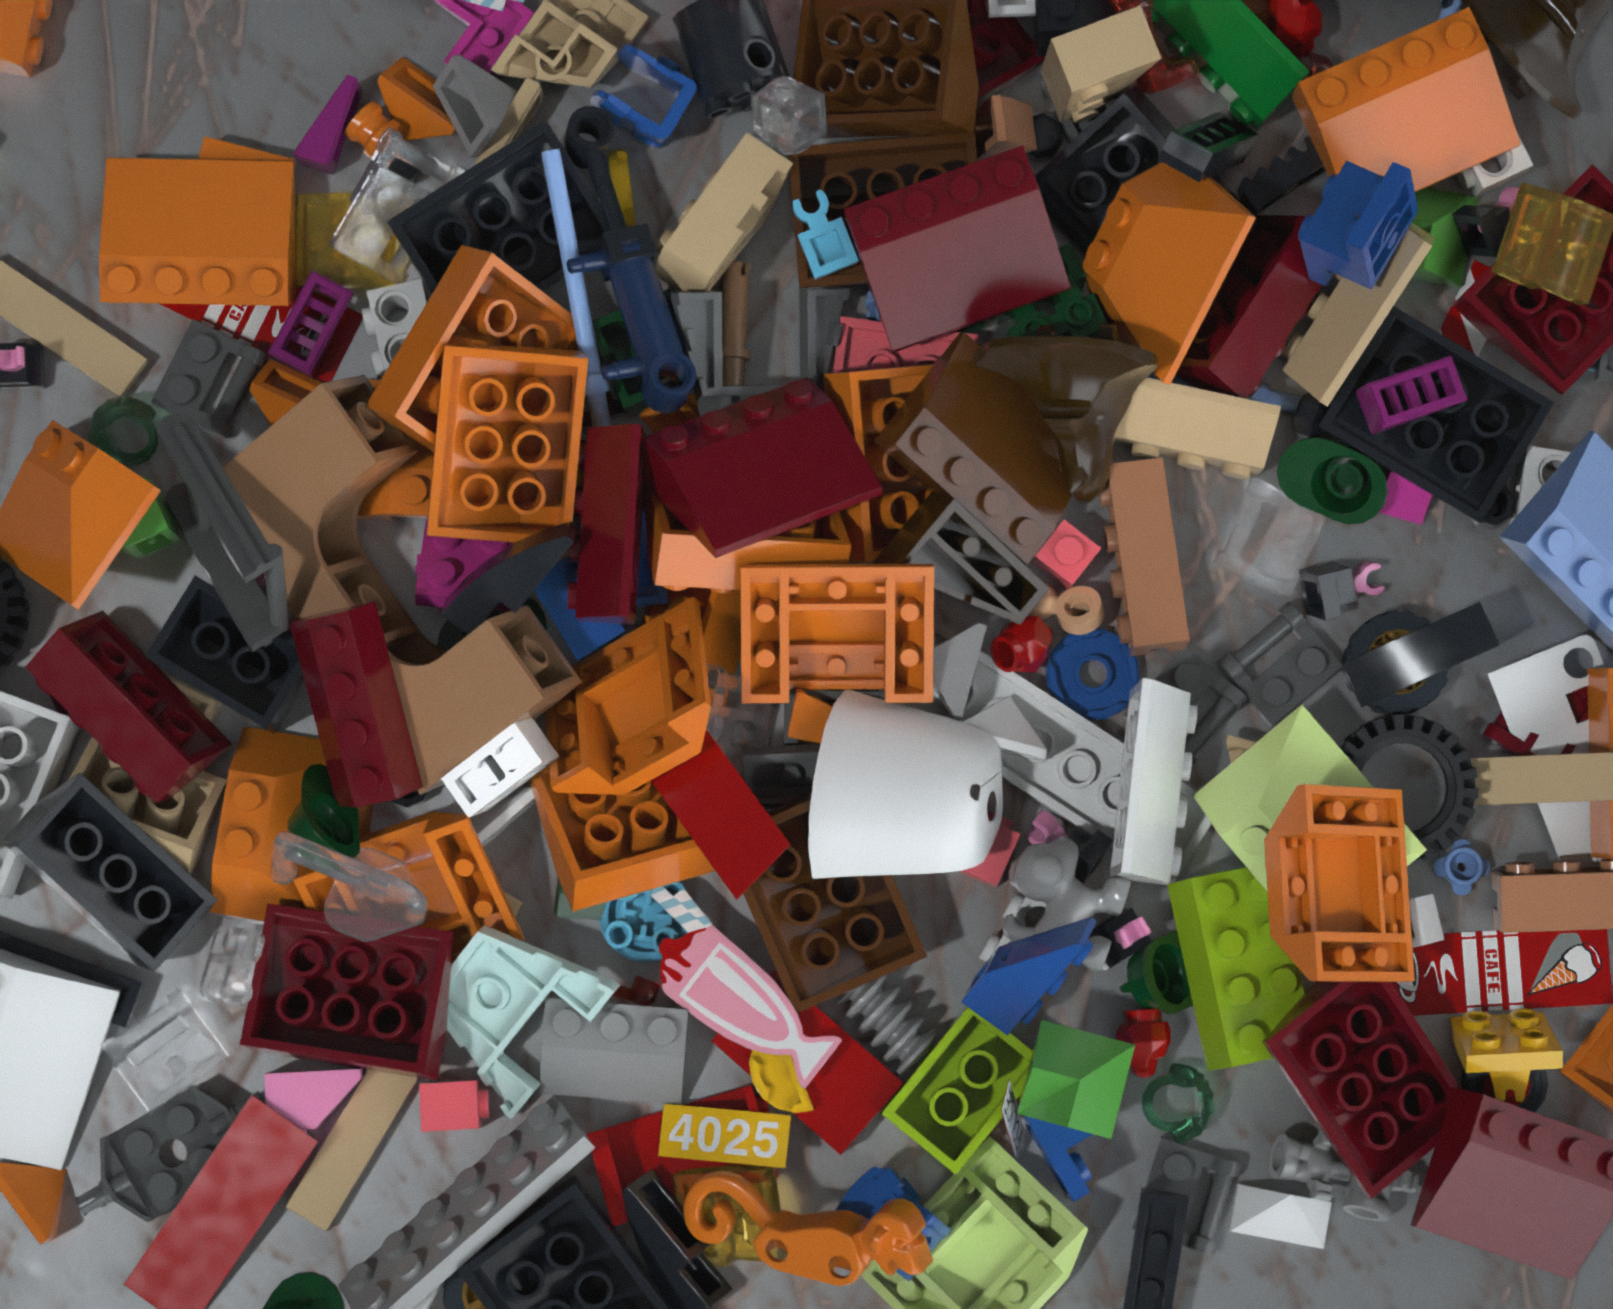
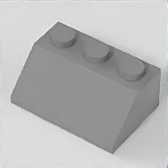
(617, 1055)

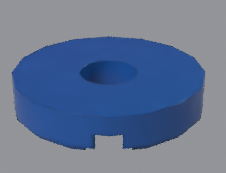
(1099, 647)

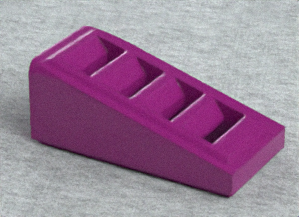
(326, 138)
(287, 332)
(1375, 409)

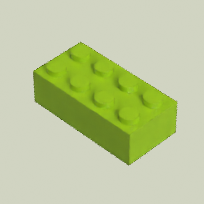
(1232, 965)

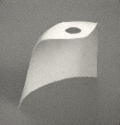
(898, 792)

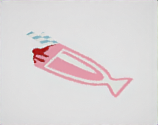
(733, 992)

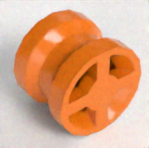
(368, 126)

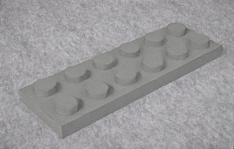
(469, 1211)

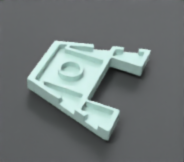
(495, 992)

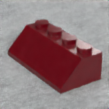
(1252, 311)
(610, 525)
(127, 705)
(356, 705)

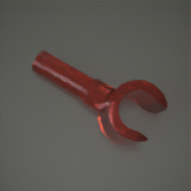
(642, 991)

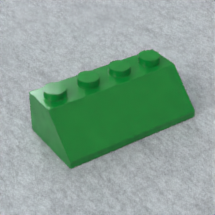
(1232, 54)

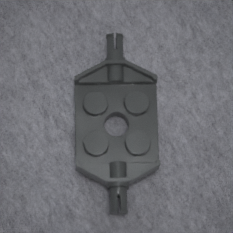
(132, 1158)

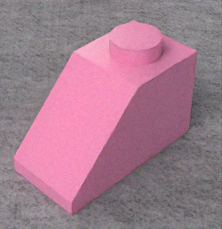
(309, 1095)

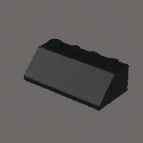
(110, 871)

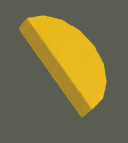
(621, 181)
(777, 1082)

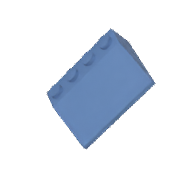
(1569, 534)

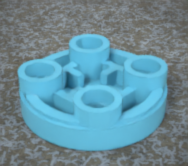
(639, 924)

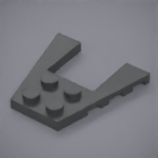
(701, 336)

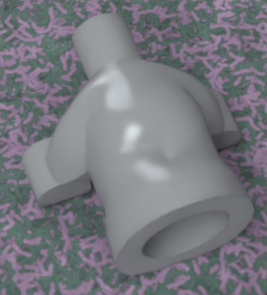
(1307, 1163)
(1378, 1207)

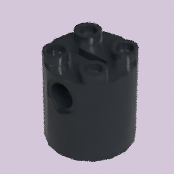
(729, 51)

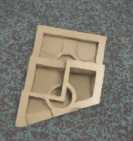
(572, 41)

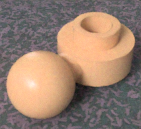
(1069, 606)

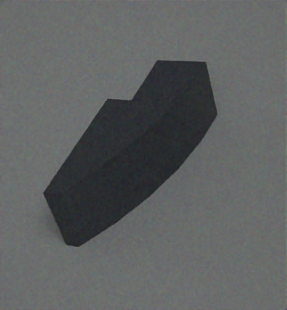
(507, 577)
(1420, 654)
(669, 1247)

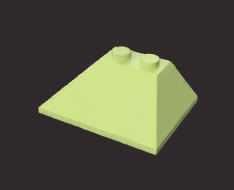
(1256, 786)
(1005, 1243)

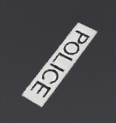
(1012, 1120)

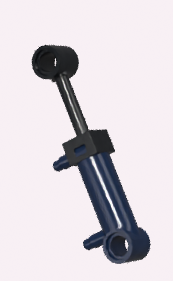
(627, 261)

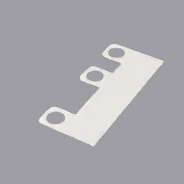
(1536, 702)

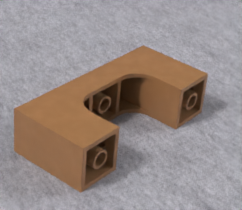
(305, 495)

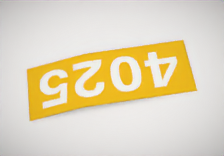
(724, 1135)

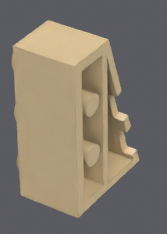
(1097, 63)
(723, 217)

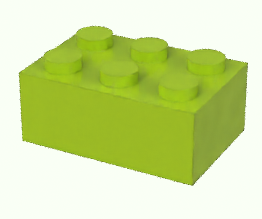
(960, 1089)

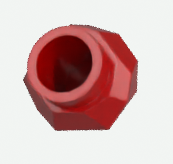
(1295, 24)
(1022, 646)
(1150, 1038)

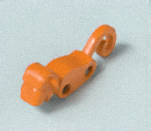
(817, 1239)

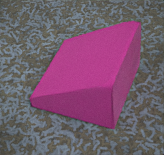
(1404, 500)

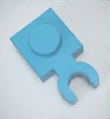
(825, 243)

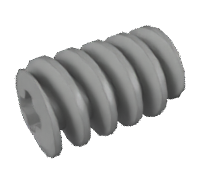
(890, 1022)

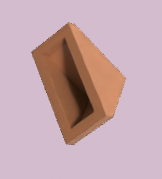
(1003, 125)

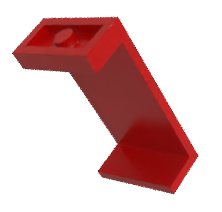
(846, 1088)
(632, 1149)

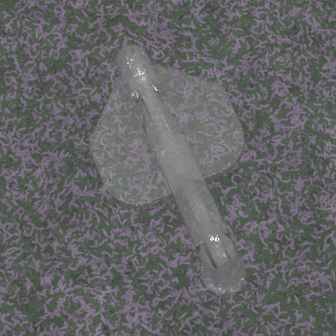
(370, 892)

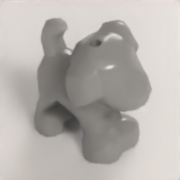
(1048, 875)

